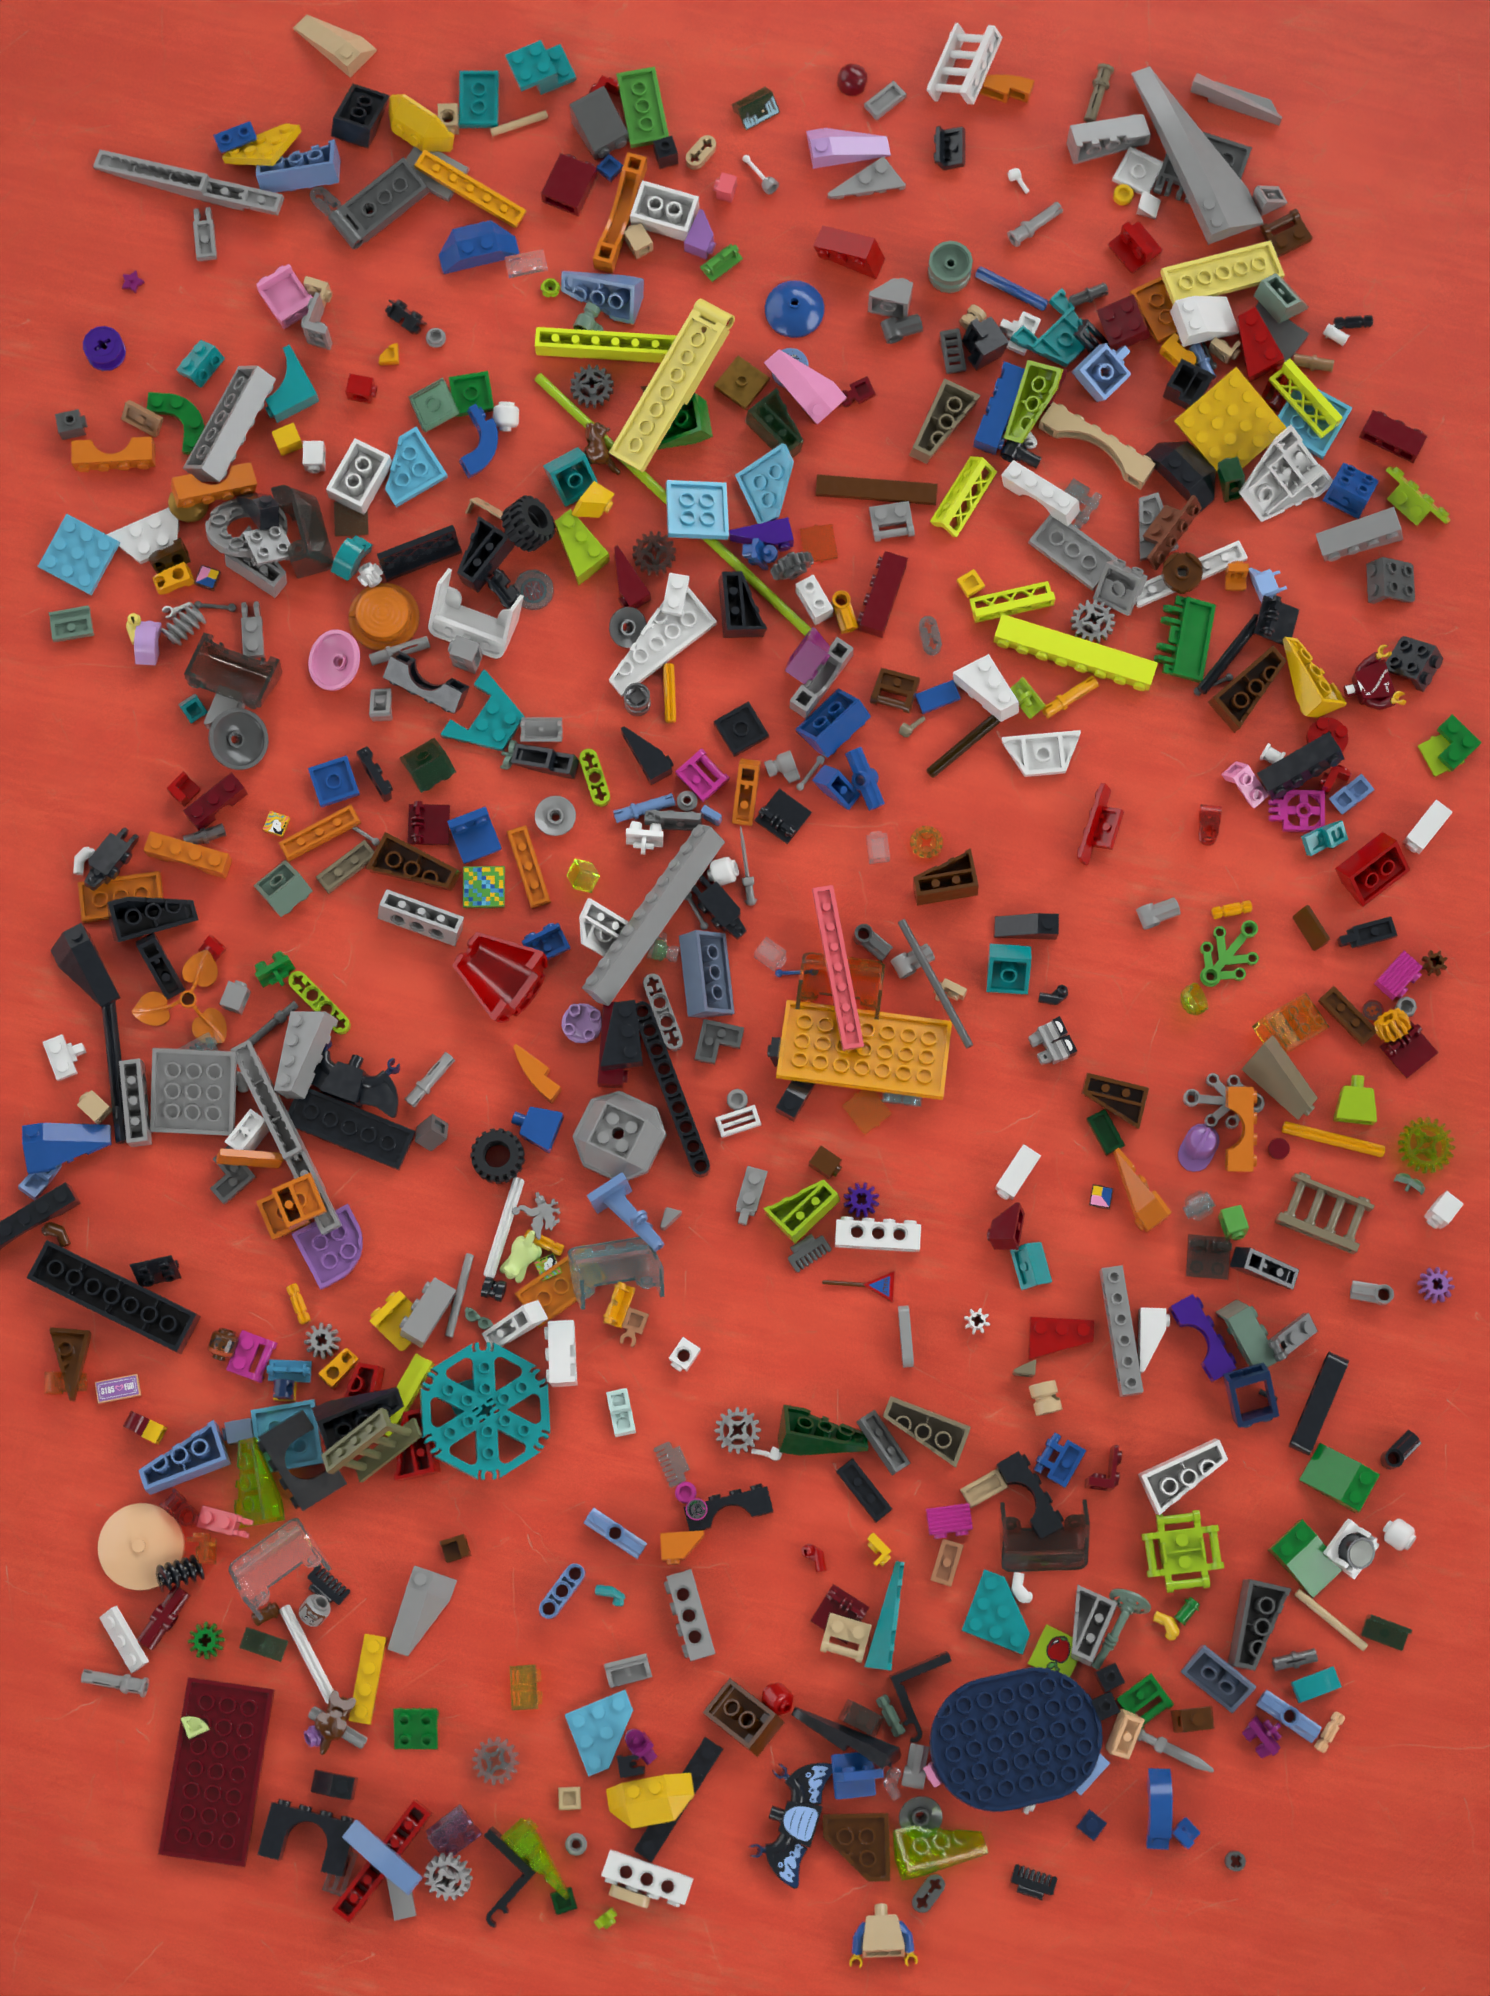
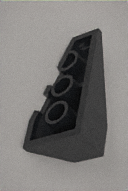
(142, 916)
(80, 960)

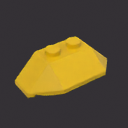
(418, 125)
(651, 1799)

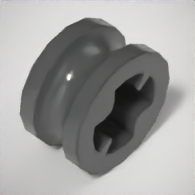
(1228, 1861)

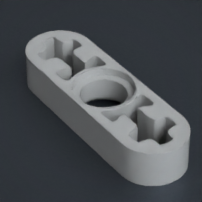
(905, 1336)

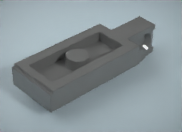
(673, 820)

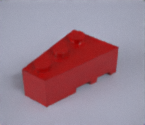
(850, 250)
(1258, 345)

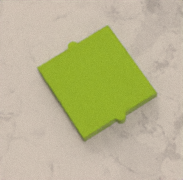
(1431, 750)

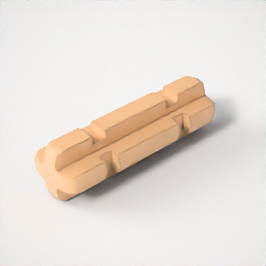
(1329, 1732)

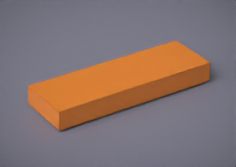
(249, 1158)

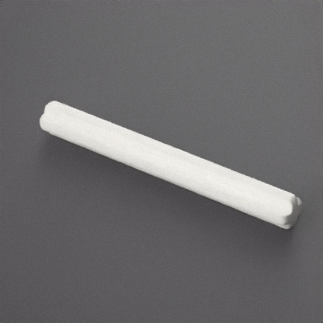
(503, 1227)
(307, 1652)

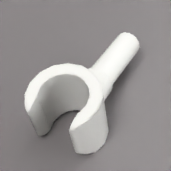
(1015, 174)
(174, 611)
(774, 1454)

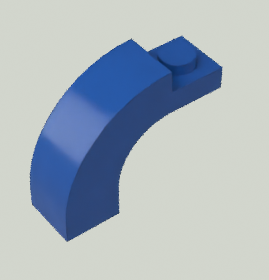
(488, 439)
(1159, 1808)

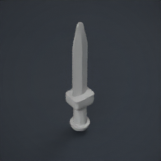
(748, 882)
(1161, 1745)

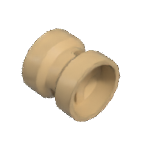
(973, 313)

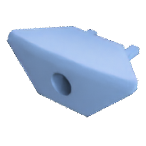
(1265, 583)

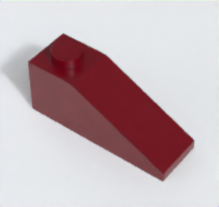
(631, 588)

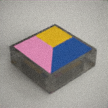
(207, 578)
(1101, 1196)

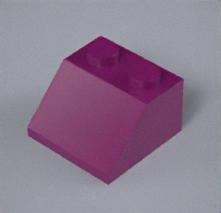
(808, 656)

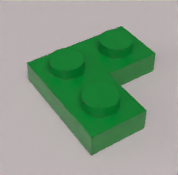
(1461, 741)

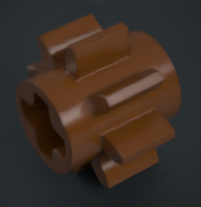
(1439, 962)

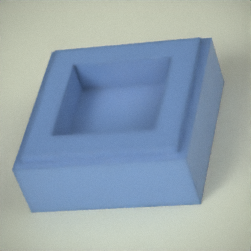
(711, 815)

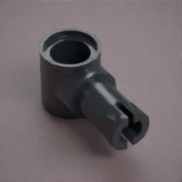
(1018, 452)

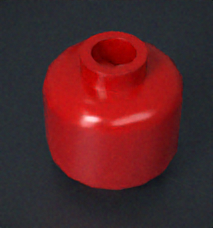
(777, 1698)

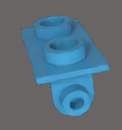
(290, 1370)

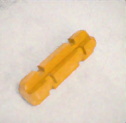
(1231, 909)
(547, 1244)
(298, 1303)

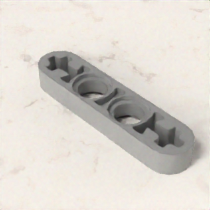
(665, 1011)

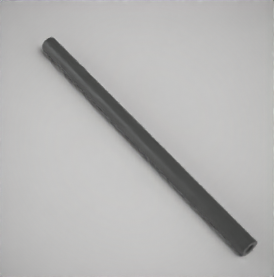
(935, 983)

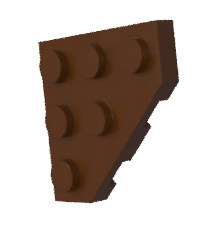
(861, 1841)

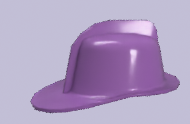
(1198, 1147)

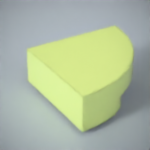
(194, 1726)

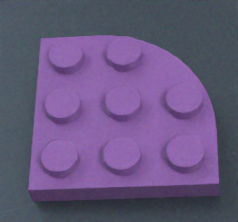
(333, 1254)

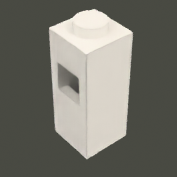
(1427, 827)
(1017, 1172)

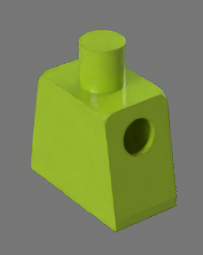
(1356, 1103)

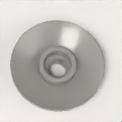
(555, 806)

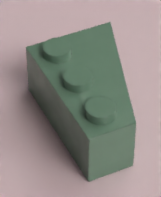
(1247, 1333)

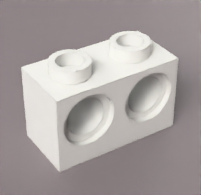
(814, 599)
(1443, 1210)

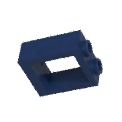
(1246, 1377)

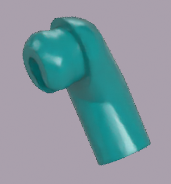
(610, 1591)

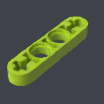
(322, 1000)

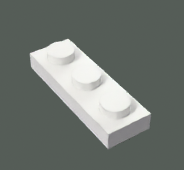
(124, 1639)

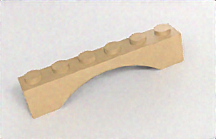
(1063, 424)

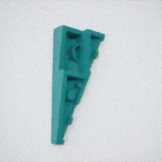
(883, 1641)

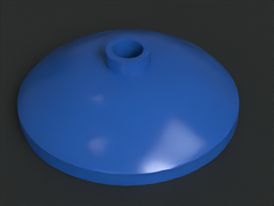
(797, 319)

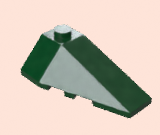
(809, 1435)

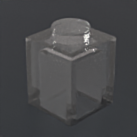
(877, 847)
(770, 954)

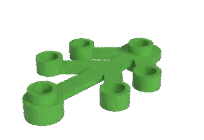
(1226, 956)

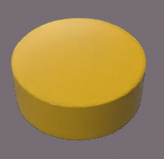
(1123, 194)

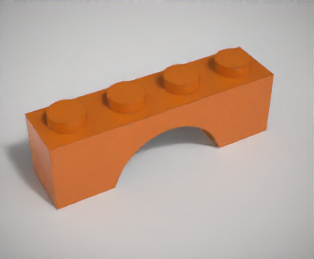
(138, 454)
(190, 491)
(200, 857)
(1240, 1155)

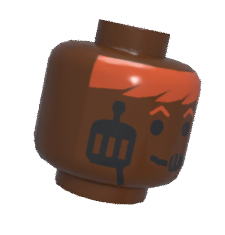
(223, 1344)

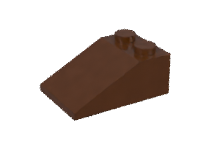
(743, 1717)

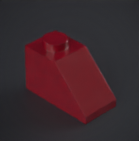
(1007, 1228)

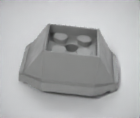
(631, 1153)

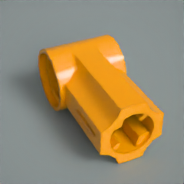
(844, 613)

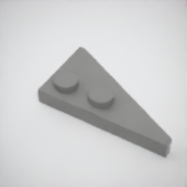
(874, 178)

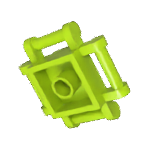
(1182, 1551)

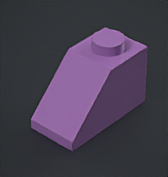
(700, 237)

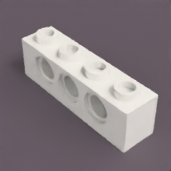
(910, 1243)
(681, 1882)

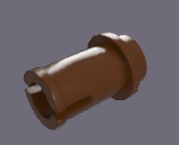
(267, 1612)

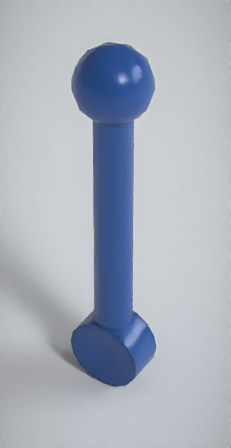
(779, 972)

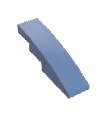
(382, 1857)

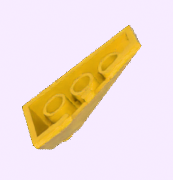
(1310, 687)

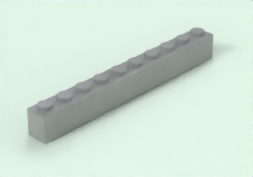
(653, 914)

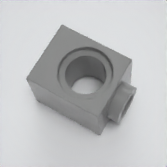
(235, 997)

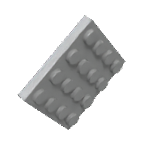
(193, 1091)

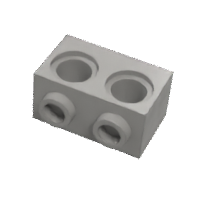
(465, 654)

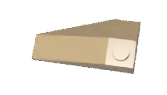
(338, 45)

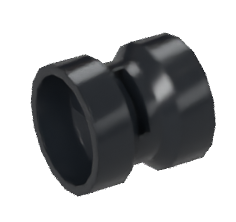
(493, 1289)

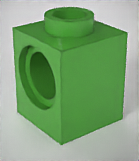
(1233, 1222)

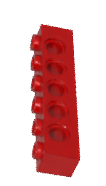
(370, 1877)

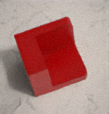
(183, 789)

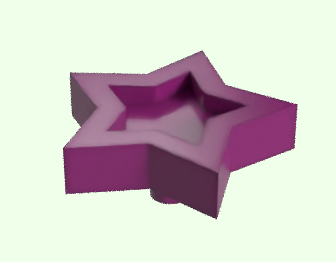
(132, 281)

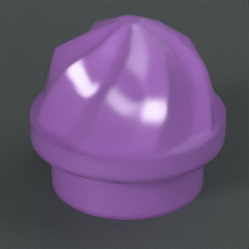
(312, 1737)

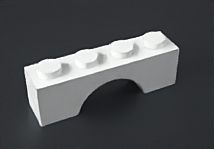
(1056, 501)

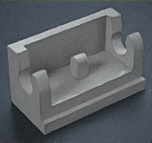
(541, 729)
(628, 1670)

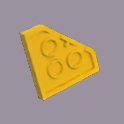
(266, 149)

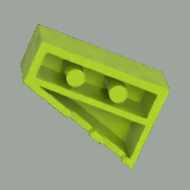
(803, 1210)

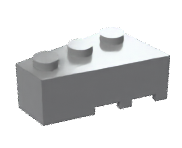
(1091, 1622)

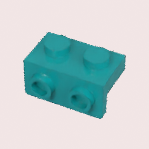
(201, 363)

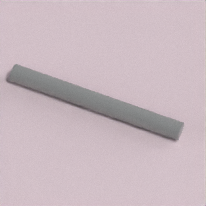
(459, 1295)

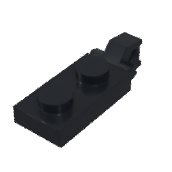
(374, 773)
(1369, 933)

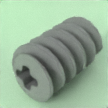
(184, 625)

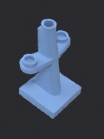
(613, 1195)

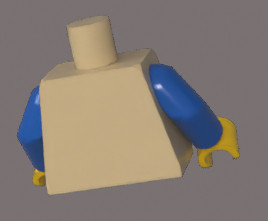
(882, 1937)

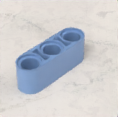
(559, 1602)

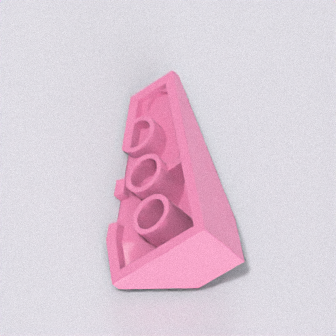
(809, 388)

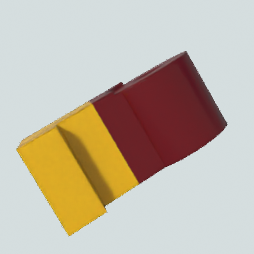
(145, 1427)

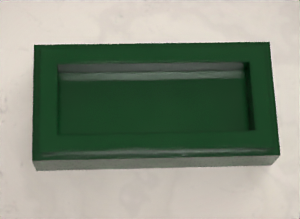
(1105, 1132)

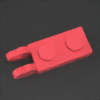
(222, 1522)

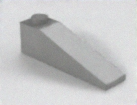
(421, 1605)

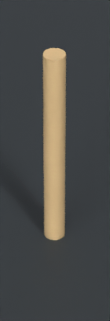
(1331, 1619)

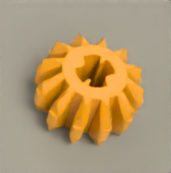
(1392, 1025)

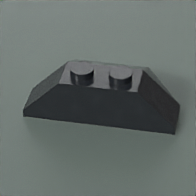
(1185, 470)

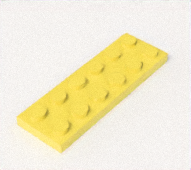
(1222, 272)

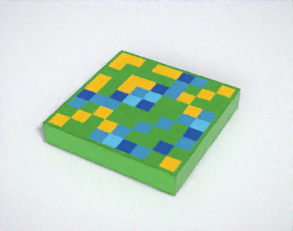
(484, 887)

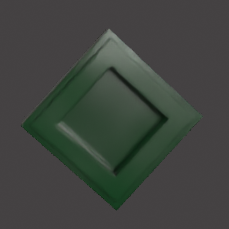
(562, 1905)

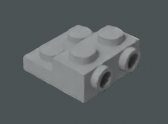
(1120, 586)

